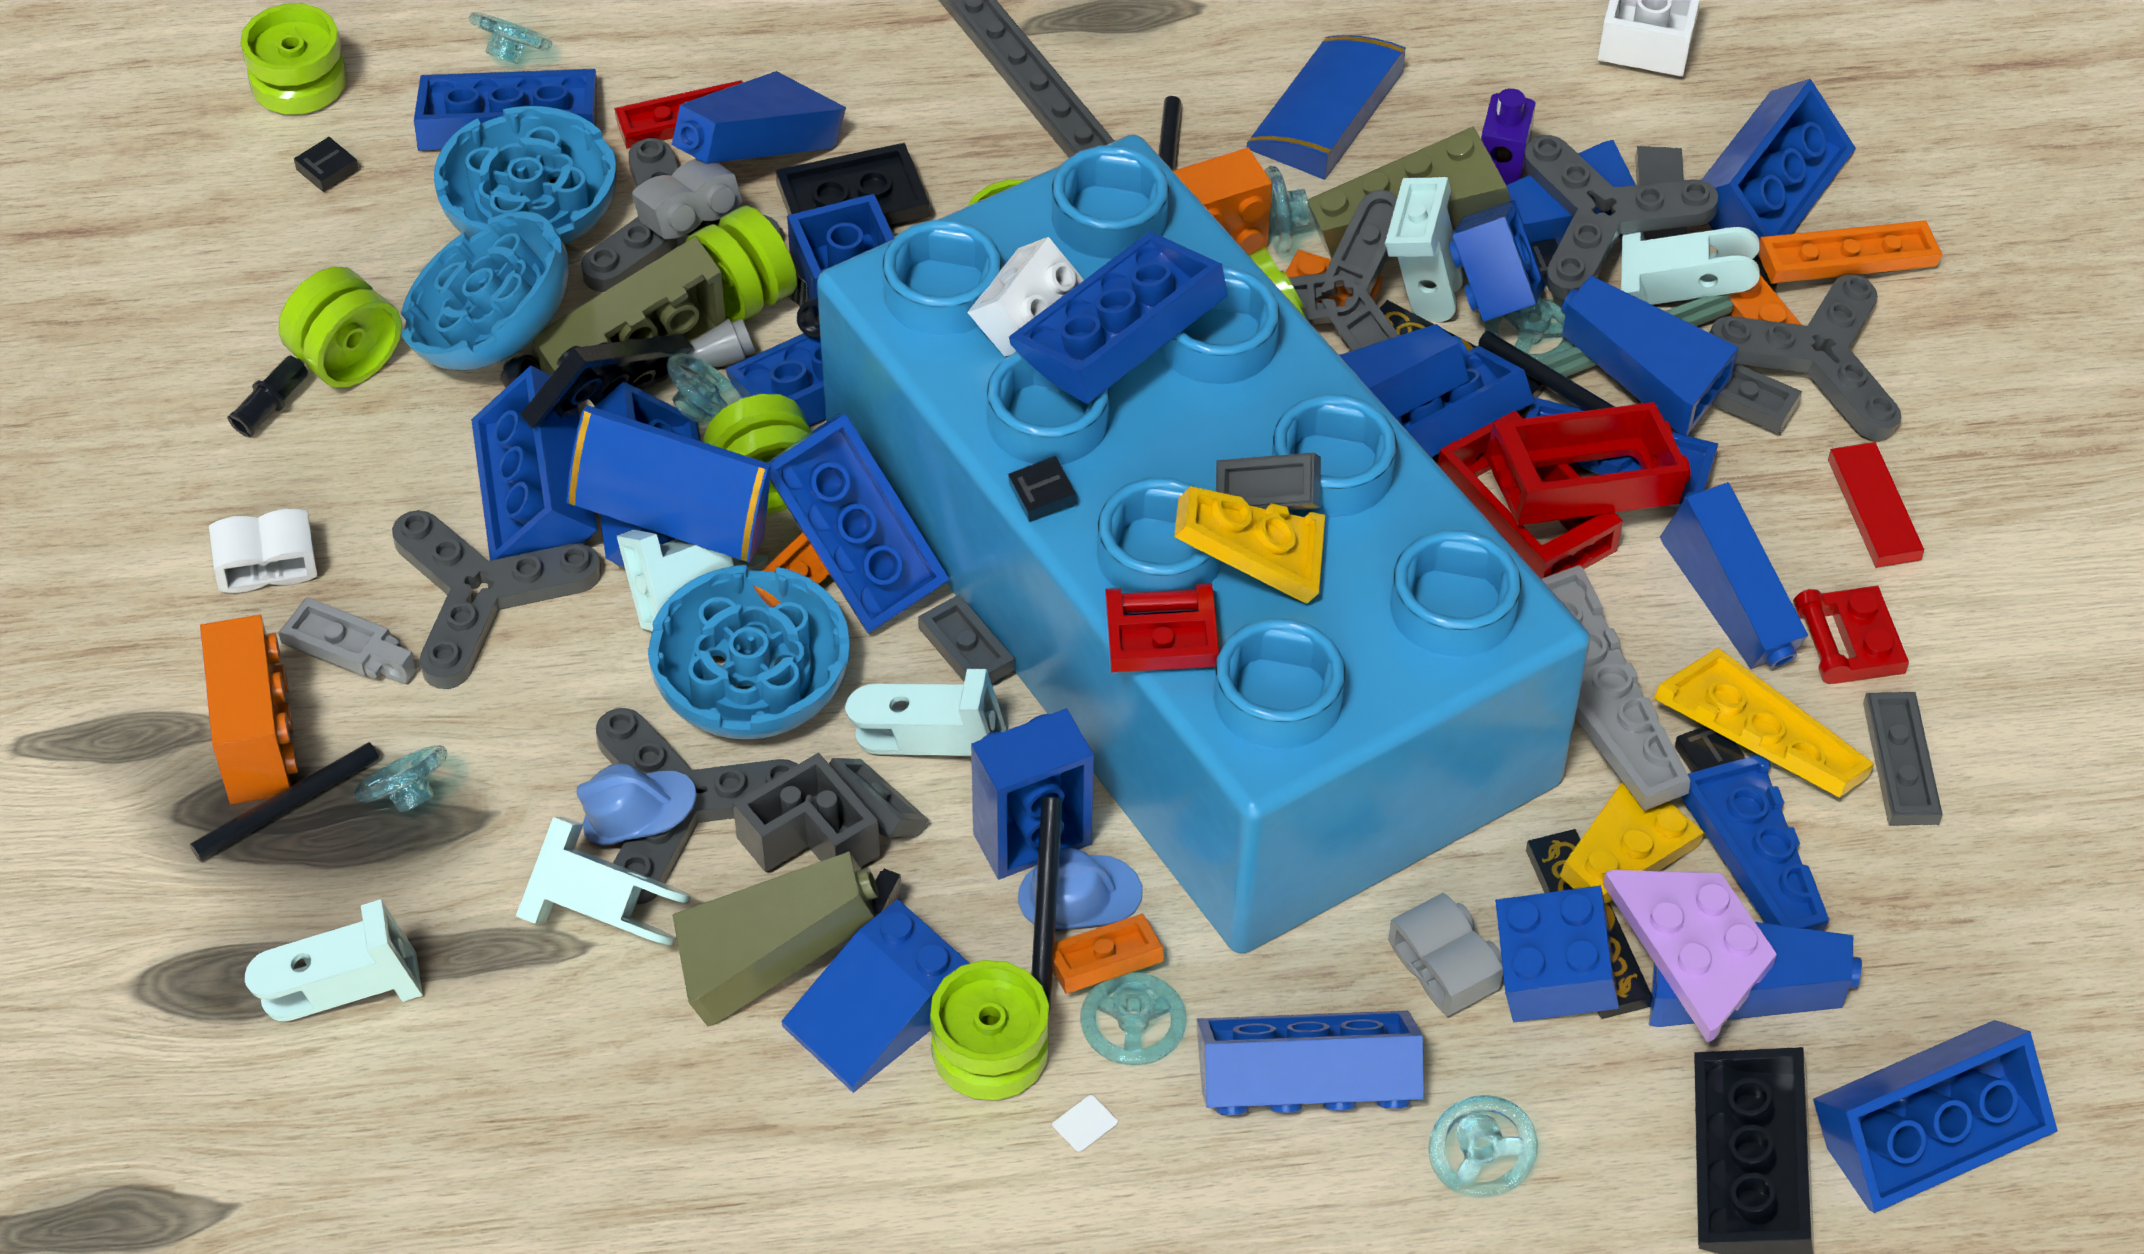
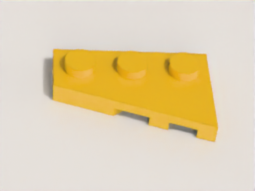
(1258, 541)

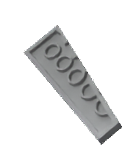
(1613, 706)

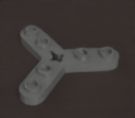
(1633, 209)
(635, 243)
(1356, 267)
(1836, 373)
(511, 582)
(631, 740)

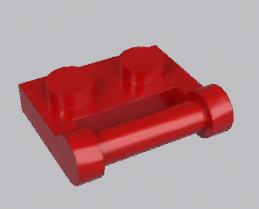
(1864, 629)
(1161, 639)

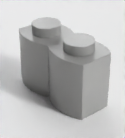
(686, 198)
(1446, 953)

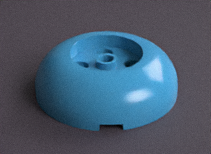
(509, 167)
(487, 293)
(785, 653)

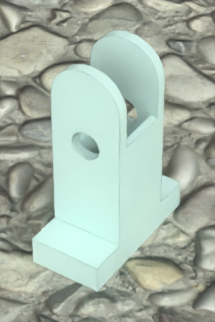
(1421, 240)
(1684, 267)
(661, 570)
(936, 716)
(589, 885)
(338, 968)

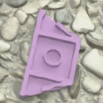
(1696, 939)

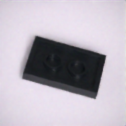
(878, 171)

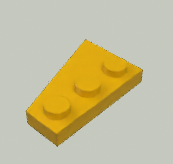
(1629, 840)

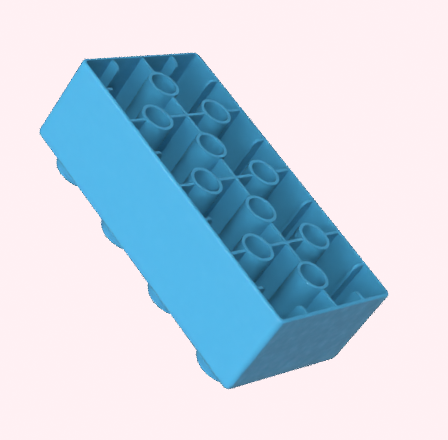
(1332, 730)

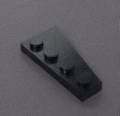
(599, 369)

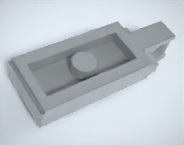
(347, 641)

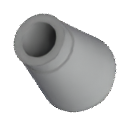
(724, 344)

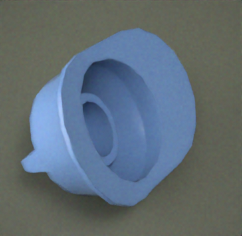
(631, 805)
(1089, 891)

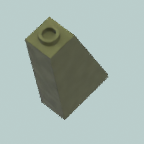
(768, 932)

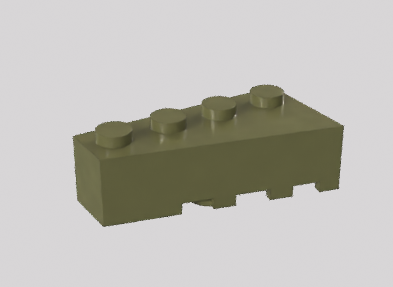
(1461, 158)
(664, 298)

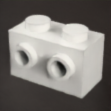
(1023, 289)

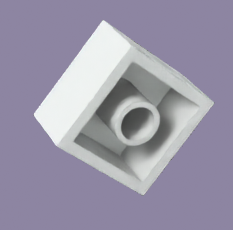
(1649, 34)

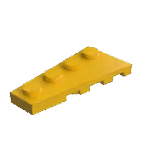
(1758, 717)

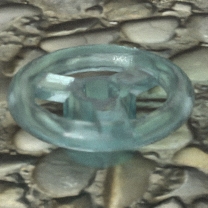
(507, 37)
(1285, 209)
(1533, 325)
(699, 394)
(403, 779)
(1133, 993)
(1478, 1126)

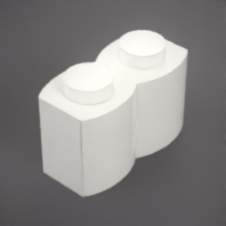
(262, 550)

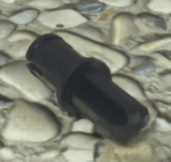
(268, 395)

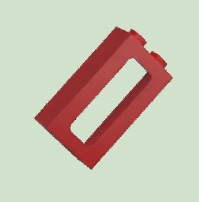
(1581, 436)
(1587, 537)

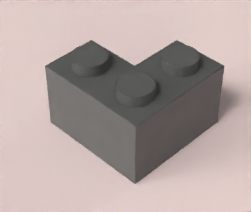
(805, 810)

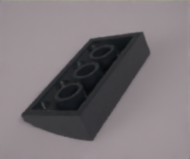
(1753, 1152)

